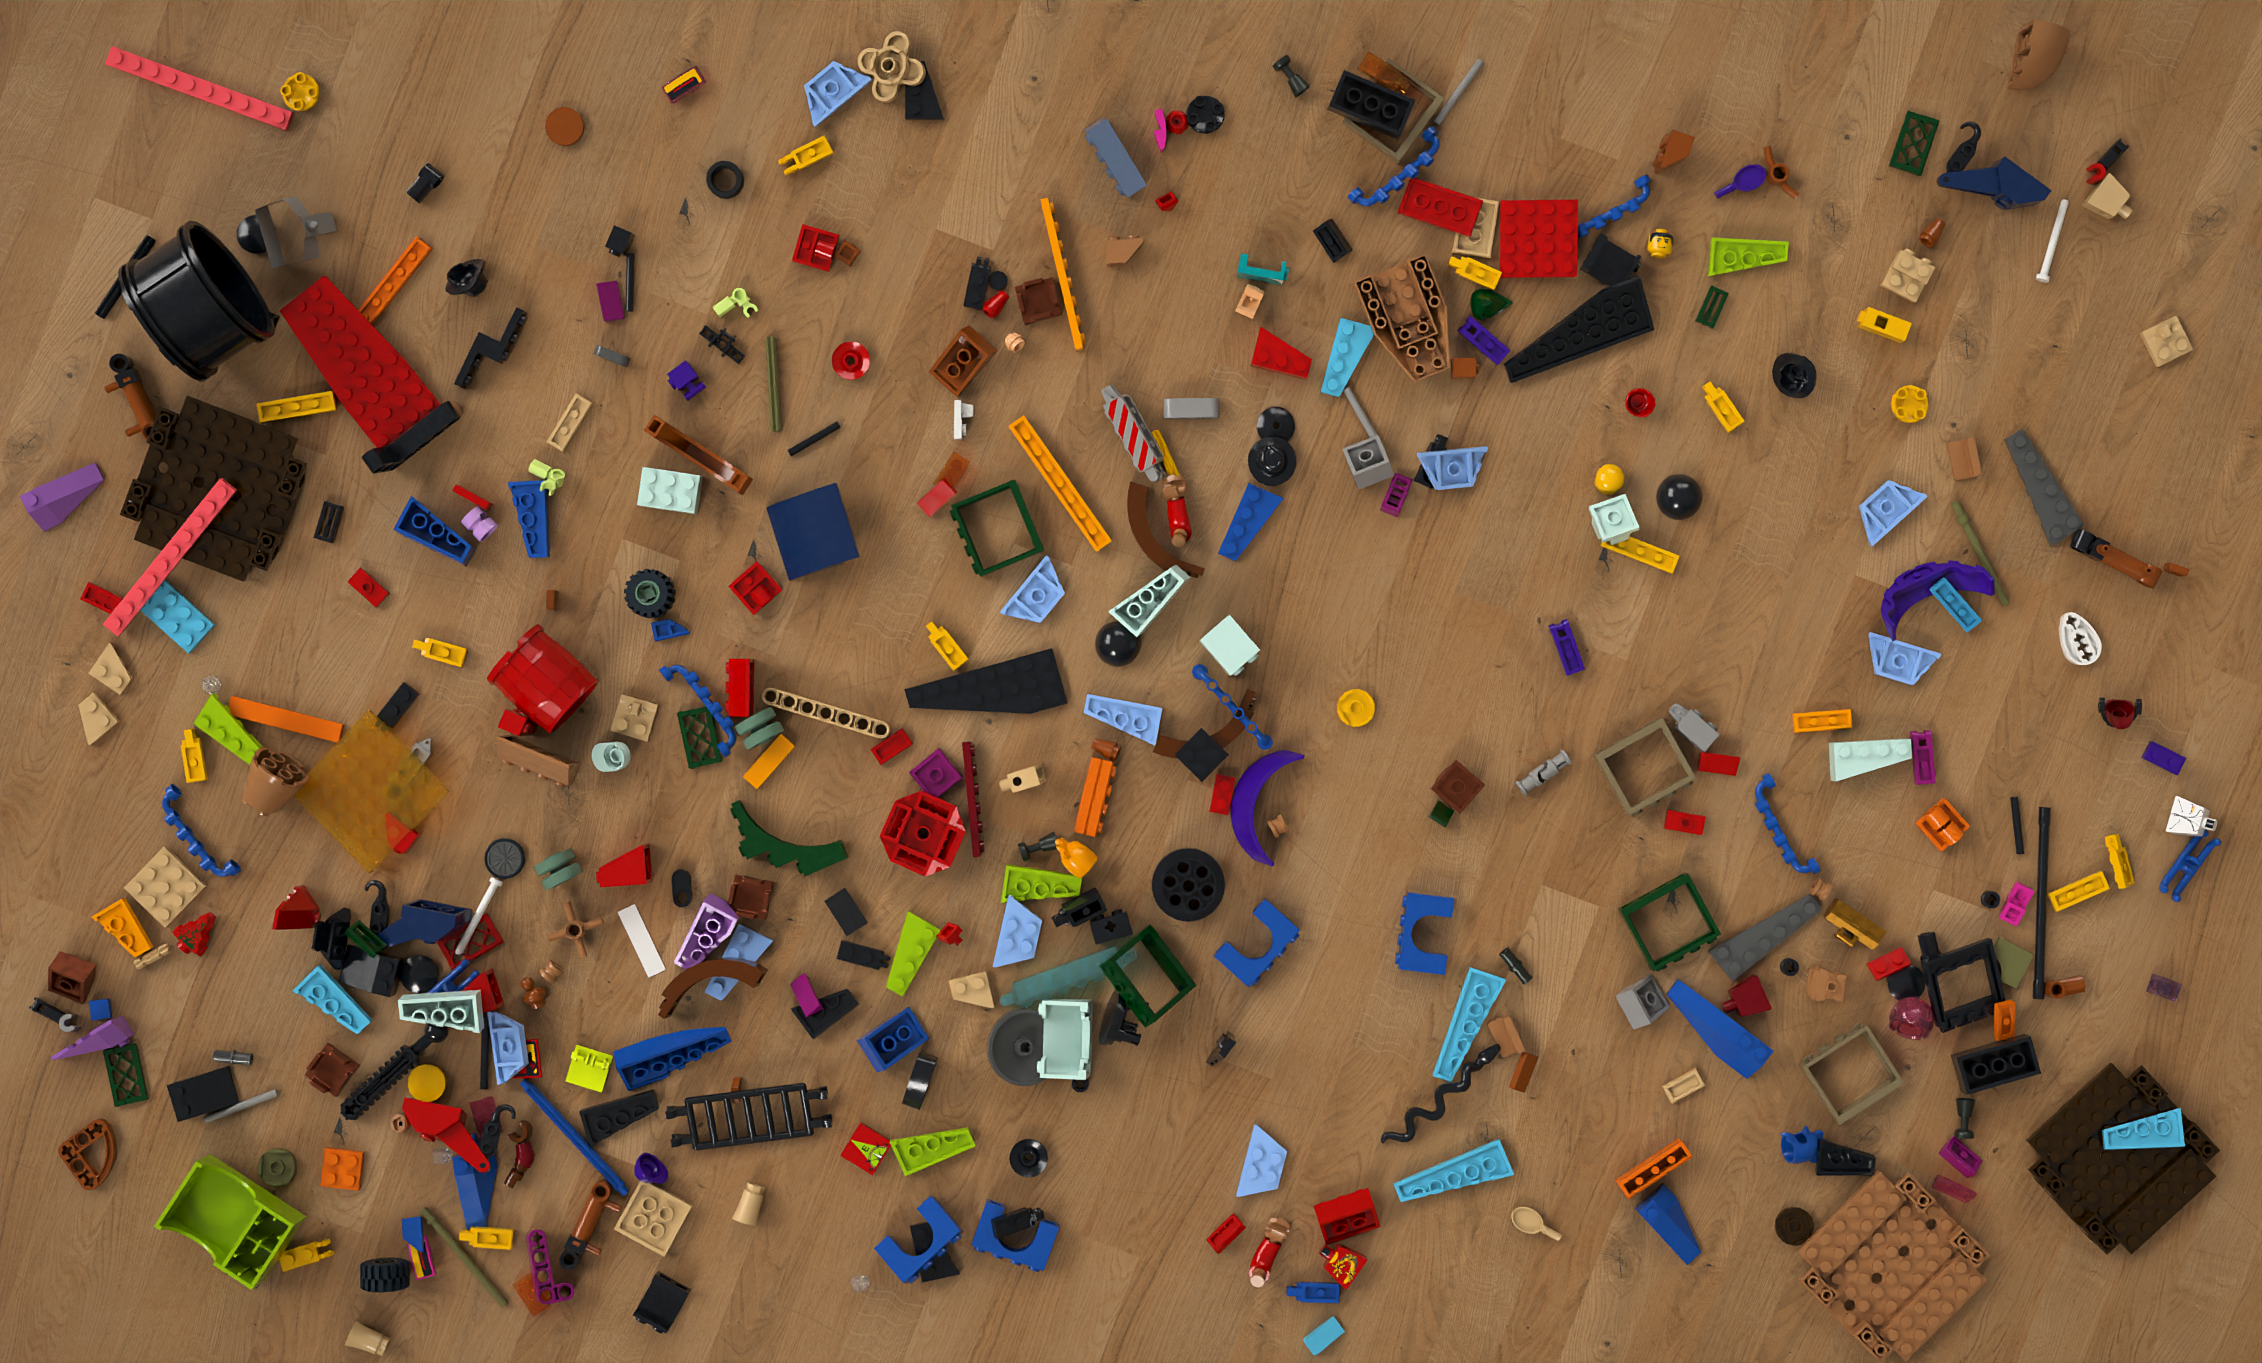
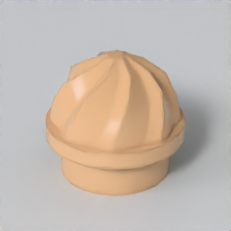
(1014, 342)

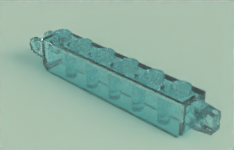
(1063, 977)

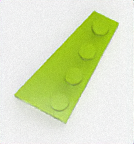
(1738, 254)
(223, 727)
(1037, 884)

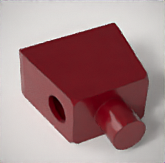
(1747, 997)

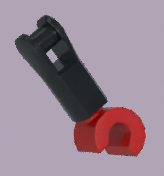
(2106, 162)

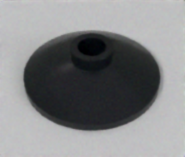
(1279, 415)
(1026, 1167)

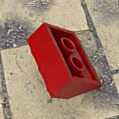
(740, 687)
(1347, 1216)

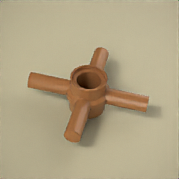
(582, 926)

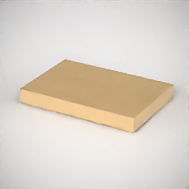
(1483, 233)

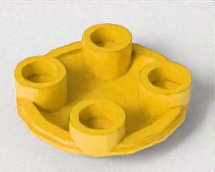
(300, 92)
(1909, 404)

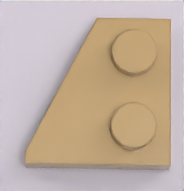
(111, 670)
(96, 718)
(972, 989)

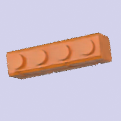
(1093, 797)
(1653, 1168)

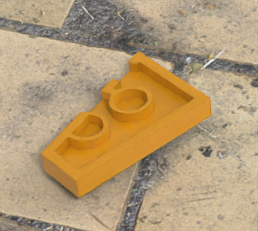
(125, 926)

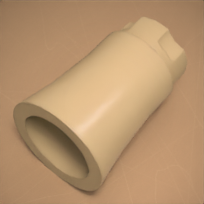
(750, 1205)
(367, 1339)

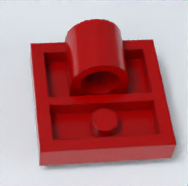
(815, 248)
(755, 588)

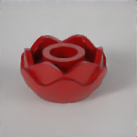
(1172, 126)

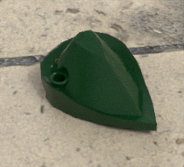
(1487, 303)

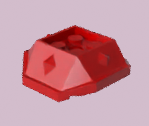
(908, 848)

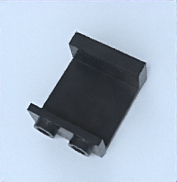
(1609, 262)
(661, 1303)

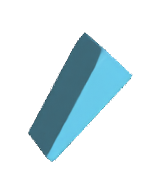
(1323, 1335)

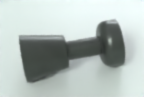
(1296, 82)
(1046, 843)
(1965, 1110)

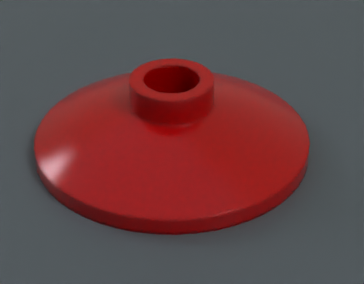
(844, 353)

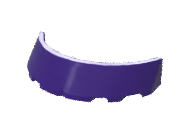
(1915, 585)
(1245, 798)

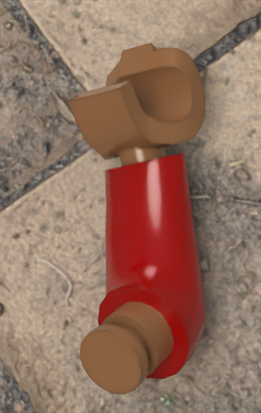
(1178, 517)
(1263, 1259)

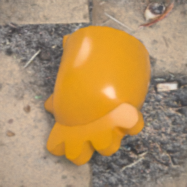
(1075, 856)

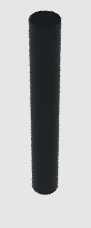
(629, 281)
(814, 438)
(2017, 825)

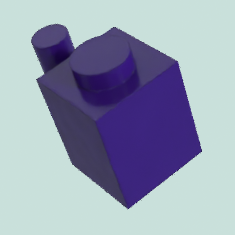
(683, 377)

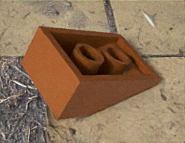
(962, 360)

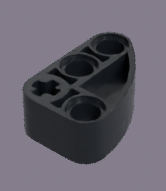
(919, 1080)

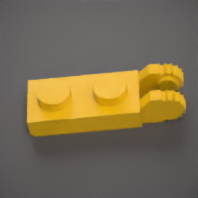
(807, 155)
(304, 1255)

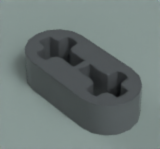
(611, 356)

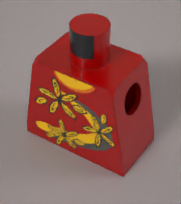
(1342, 1263)

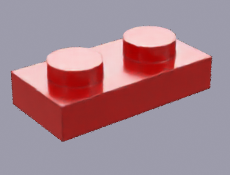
(1222, 794)
(1888, 964)

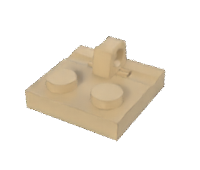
(2166, 341)
(634, 717)

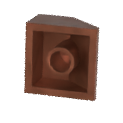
(71, 977)

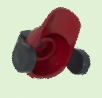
(2119, 712)

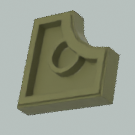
(2012, 962)

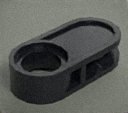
(681, 884)

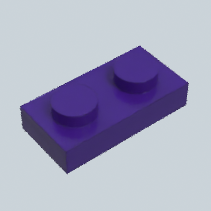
(2163, 758)

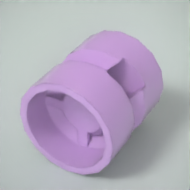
(479, 523)

